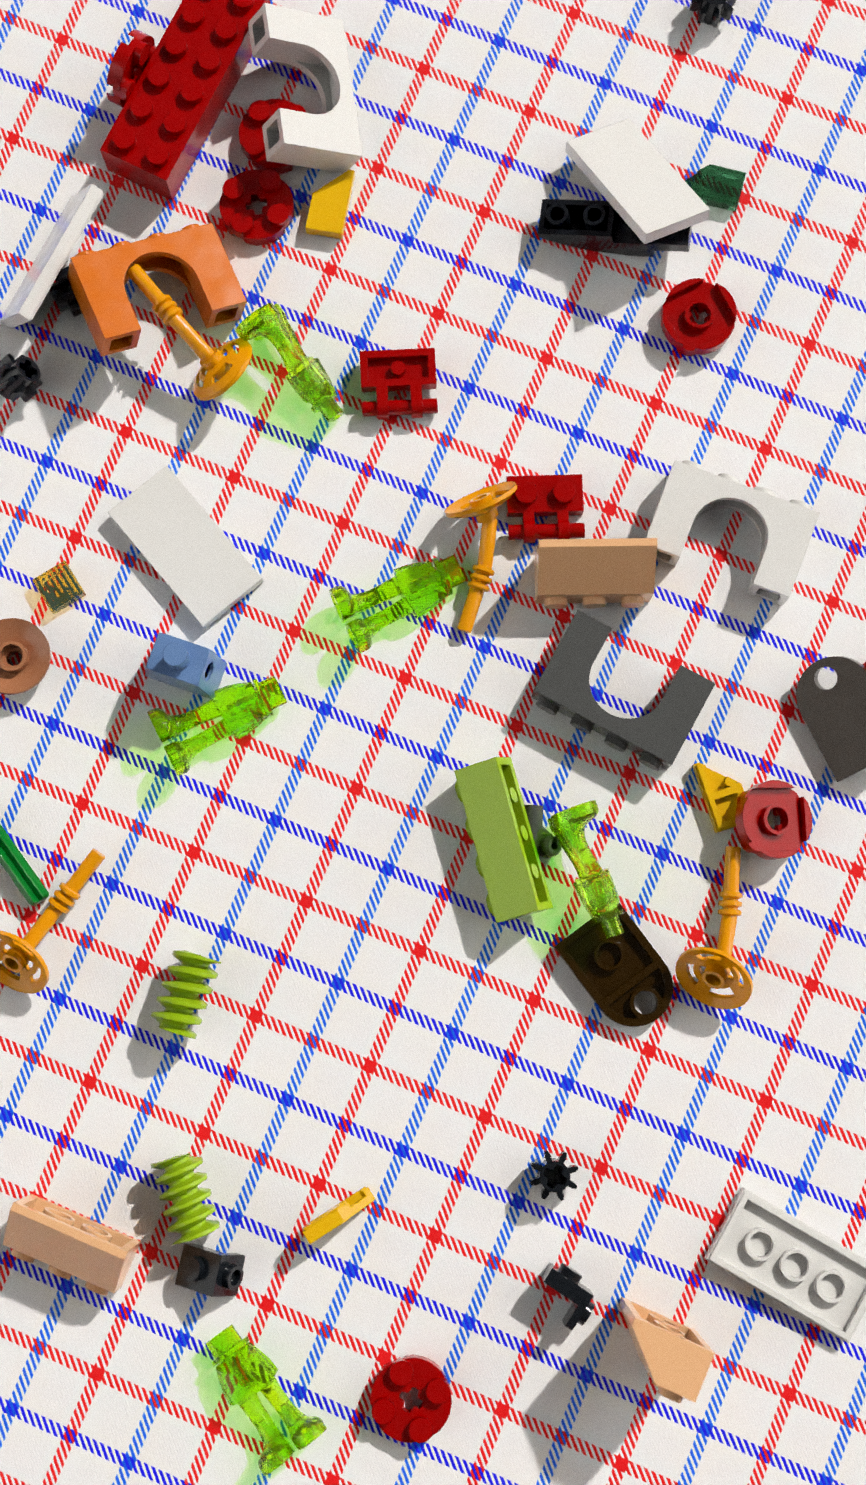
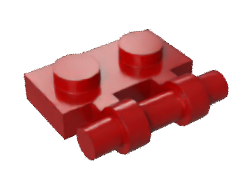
(398, 371)
(546, 497)

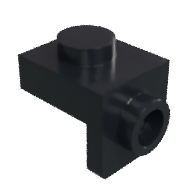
(210, 1271)
(567, 1282)

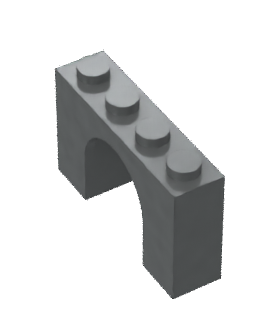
(567, 690)

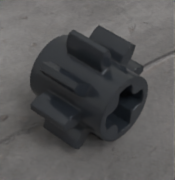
(712, 11)
(63, 293)
(19, 378)
(556, 1186)

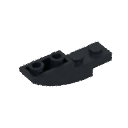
(600, 228)

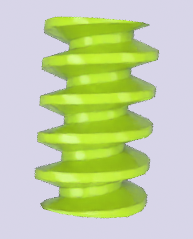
(185, 993)
(186, 1197)

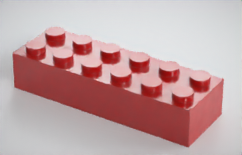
(181, 94)

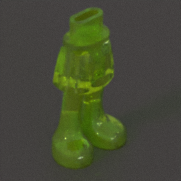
(304, 373)
(418, 585)
(240, 707)
(594, 884)
(244, 1373)

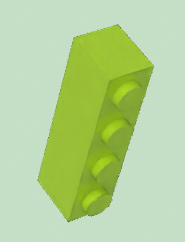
(502, 839)

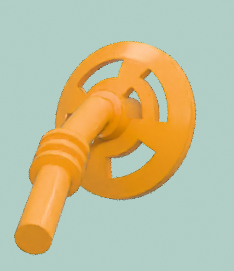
(223, 368)
(483, 506)
(23, 950)
(721, 963)

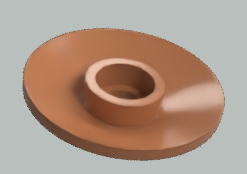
(29, 641)

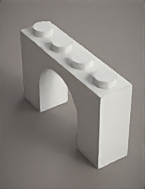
(319, 50)
(781, 524)

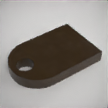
(836, 714)
(618, 970)

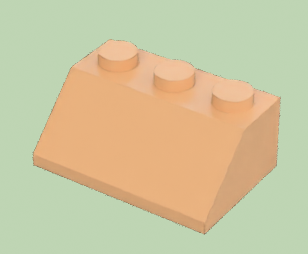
(595, 572)
(69, 1244)
(669, 1351)

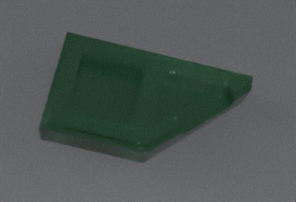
(718, 186)

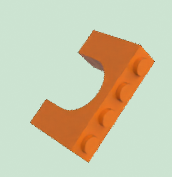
(189, 255)

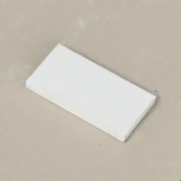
(637, 181)
(52, 256)
(185, 546)
(792, 1264)

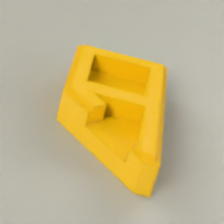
(330, 207)
(719, 795)
(337, 1215)

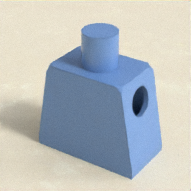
(185, 665)

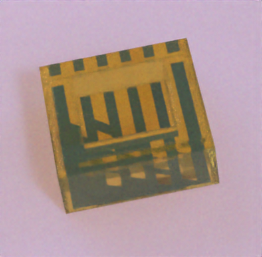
(59, 587)

